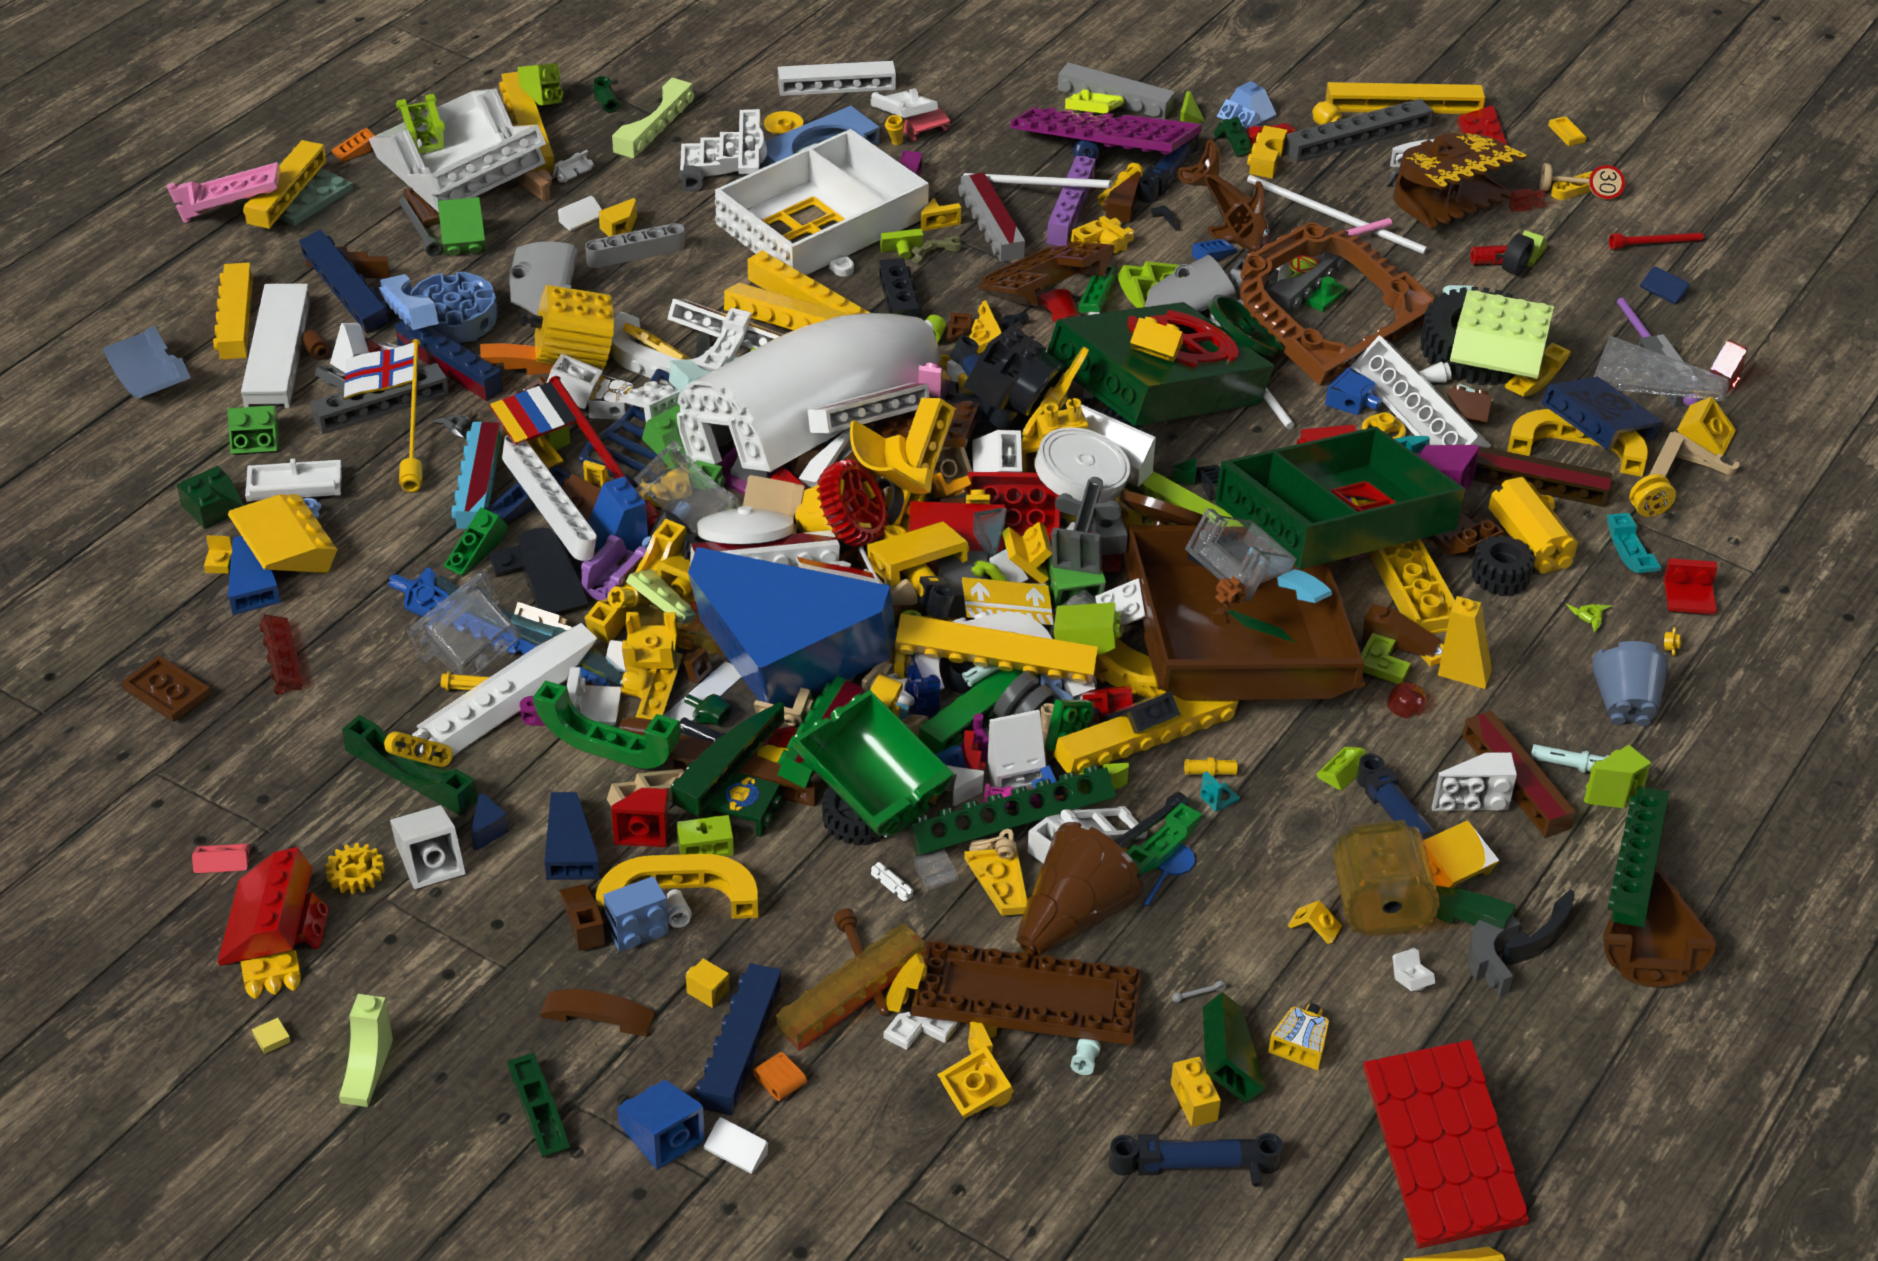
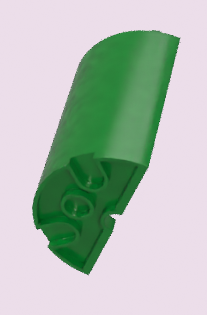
(874, 763)

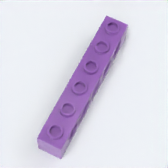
(1070, 203)

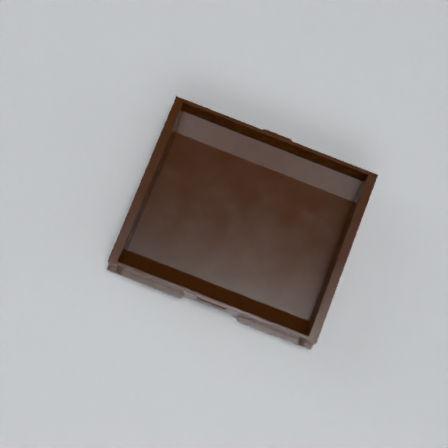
(1231, 660)

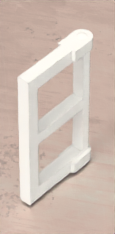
(1098, 815)

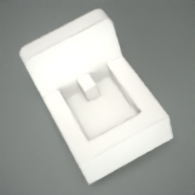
(1410, 972)

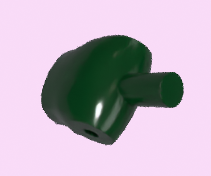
(709, 710)

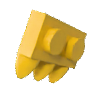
(271, 972)

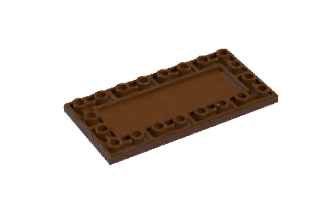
(1029, 993)

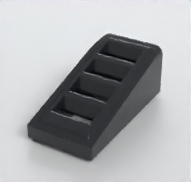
(1209, 479)

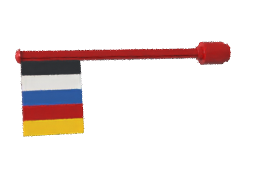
(550, 409)

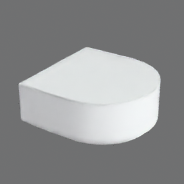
(842, 266)

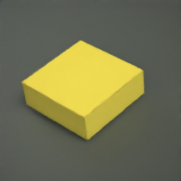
(271, 1035)

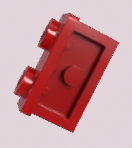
(312, 921)

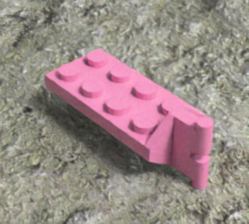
(224, 190)

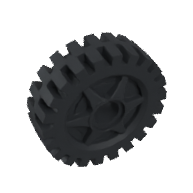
(844, 822)

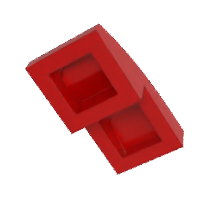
(1110, 699)

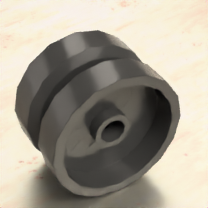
(1023, 696)

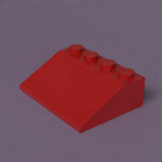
(1024, 498)
(956, 515)
(267, 908)

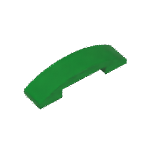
(1167, 840)

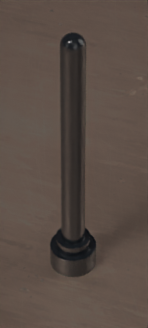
(1171, 803)

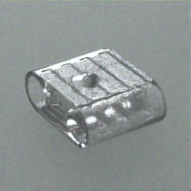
(935, 869)

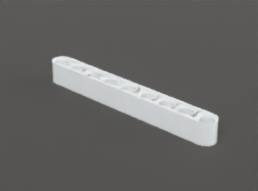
(550, 499)

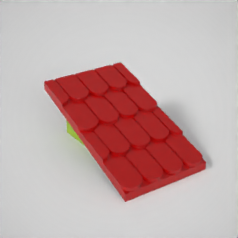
(1445, 1144)

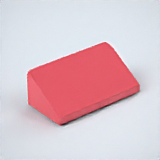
(221, 858)

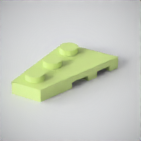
(661, 594)

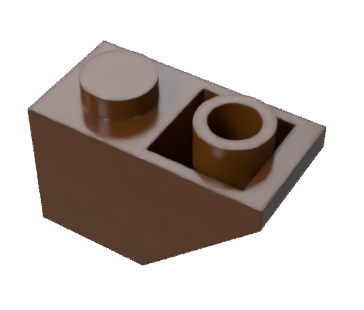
(1471, 405)

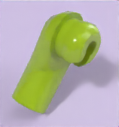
(989, 568)

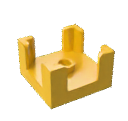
(652, 644)

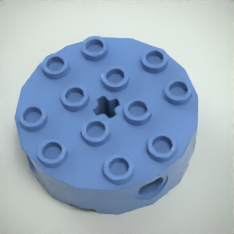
(462, 303)

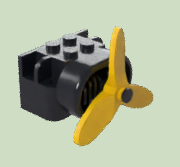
(1022, 375)

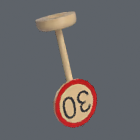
(1604, 182)

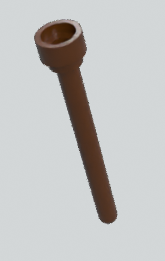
(846, 922)

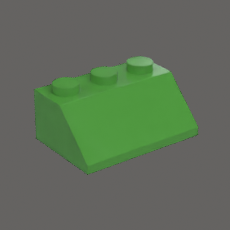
(663, 430)

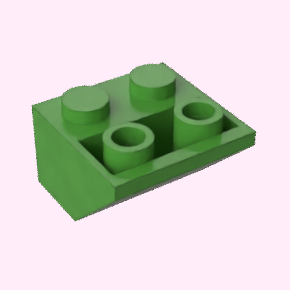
(253, 429)

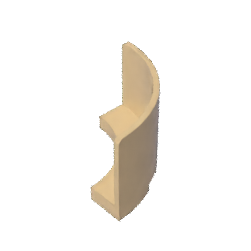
(773, 495)

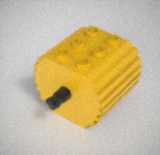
(572, 325)

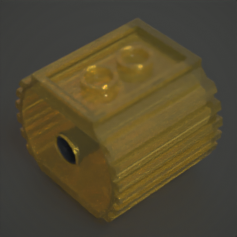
(1385, 878)

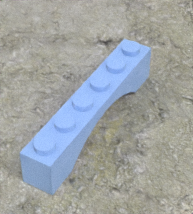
(414, 311)

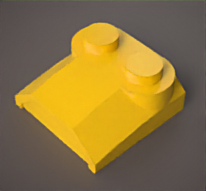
(976, 1083)

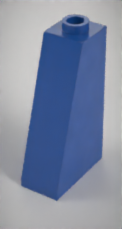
(248, 582)

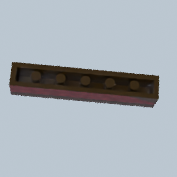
(1546, 476)

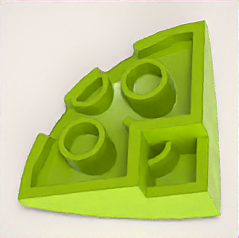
(1138, 280)

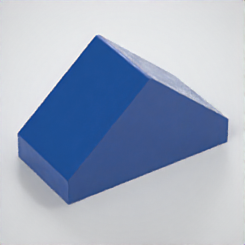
(790, 622)

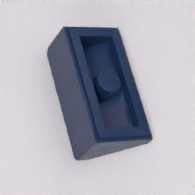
(1665, 285)

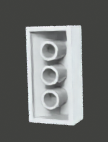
(1136, 444)

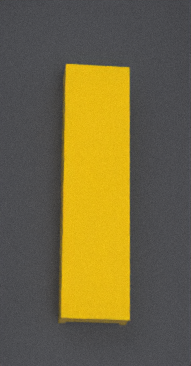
(1411, 584)

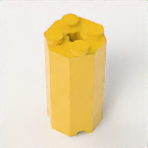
(1532, 520)

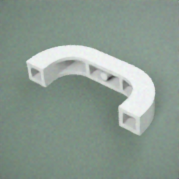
(636, 356)
(1002, 621)

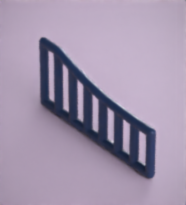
(623, 422)

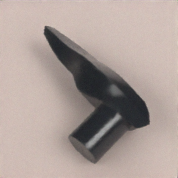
(1166, 213)

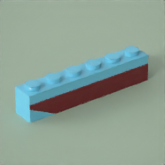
(477, 472)

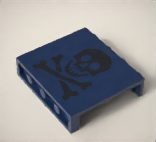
(1599, 410)

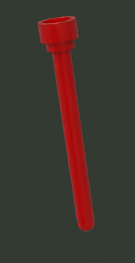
(1617, 240)

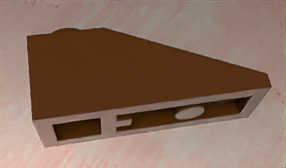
(1123, 199)
(1396, 626)

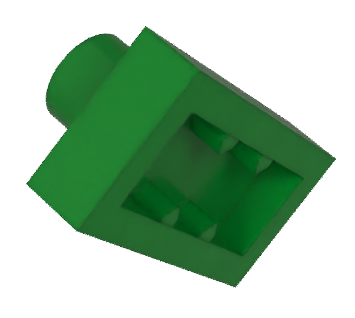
(1327, 294)

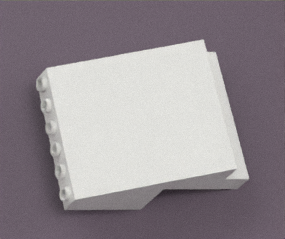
(477, 151)

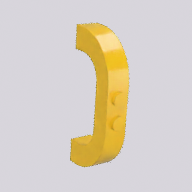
(1547, 424)
(687, 872)

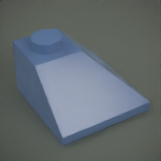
(1256, 99)

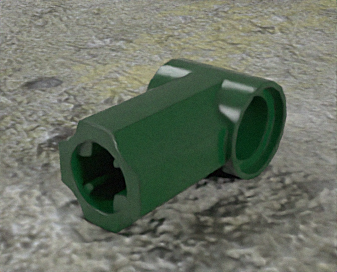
(605, 95)

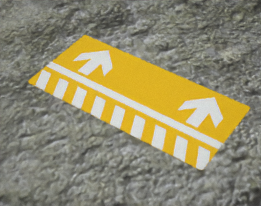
(1007, 596)

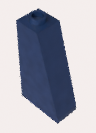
(569, 844)

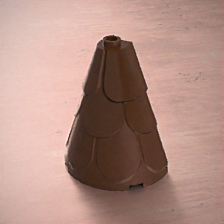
(1077, 888)
(1668, 945)

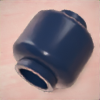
(1080, 146)

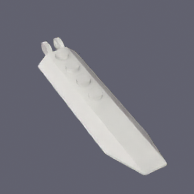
(500, 695)

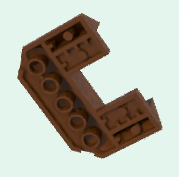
(1045, 268)

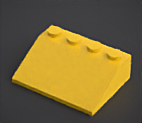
(284, 534)

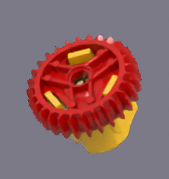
(846, 503)

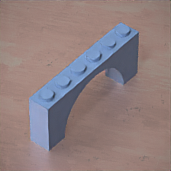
(818, 131)

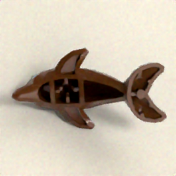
(1241, 215)

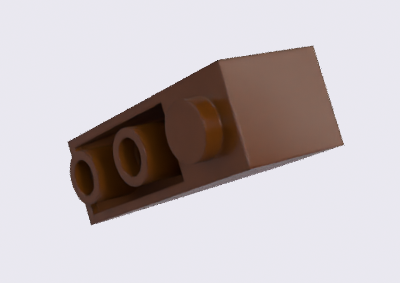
(583, 917)

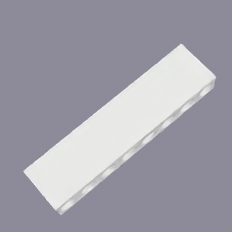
(276, 345)

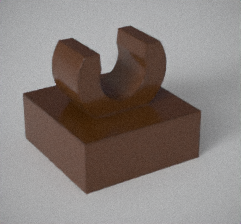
(697, 665)

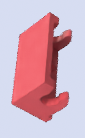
(925, 122)

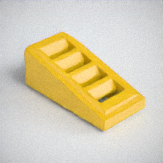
(595, 474)

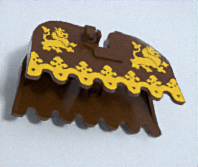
(1455, 173)

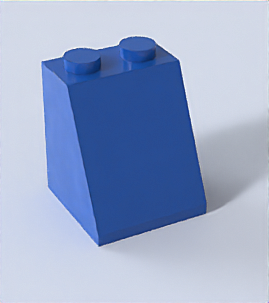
(619, 513)
(663, 1122)

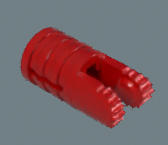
(1486, 255)

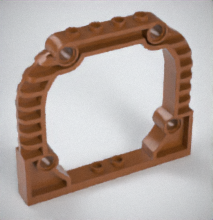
(1306, 347)

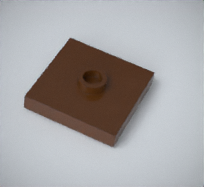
(582, 495)

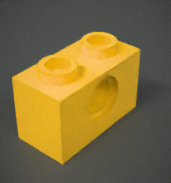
(1195, 1092)

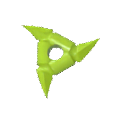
(1585, 613)

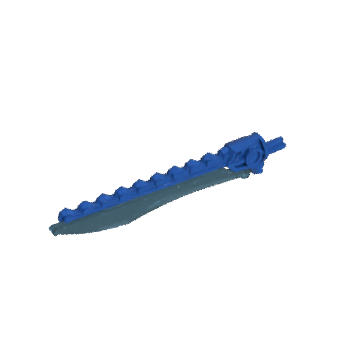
(428, 591)

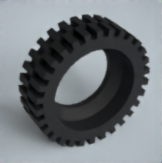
(1439, 337)

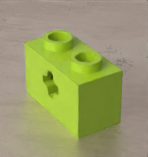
(706, 836)

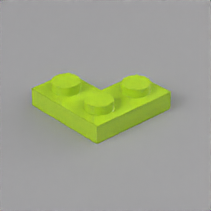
(1380, 663)

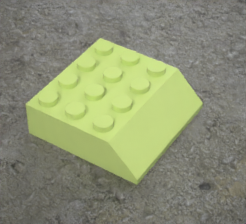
(1502, 333)

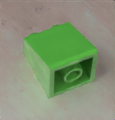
(461, 226)
(1067, 583)

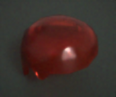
(1406, 699)

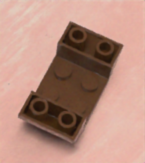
(1466, 536)

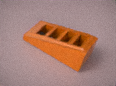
(354, 146)

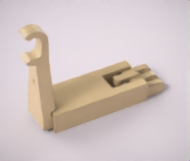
(1686, 449)

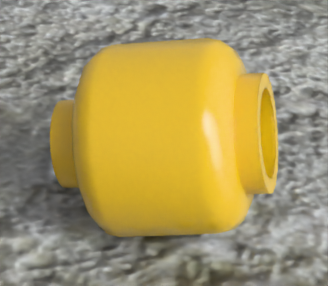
(1326, 112)

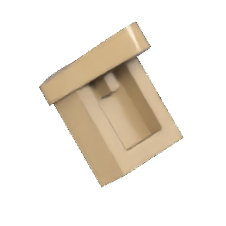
(903, 593)

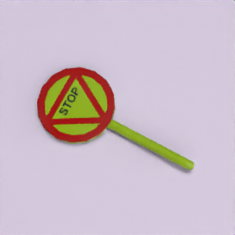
(1302, 265)

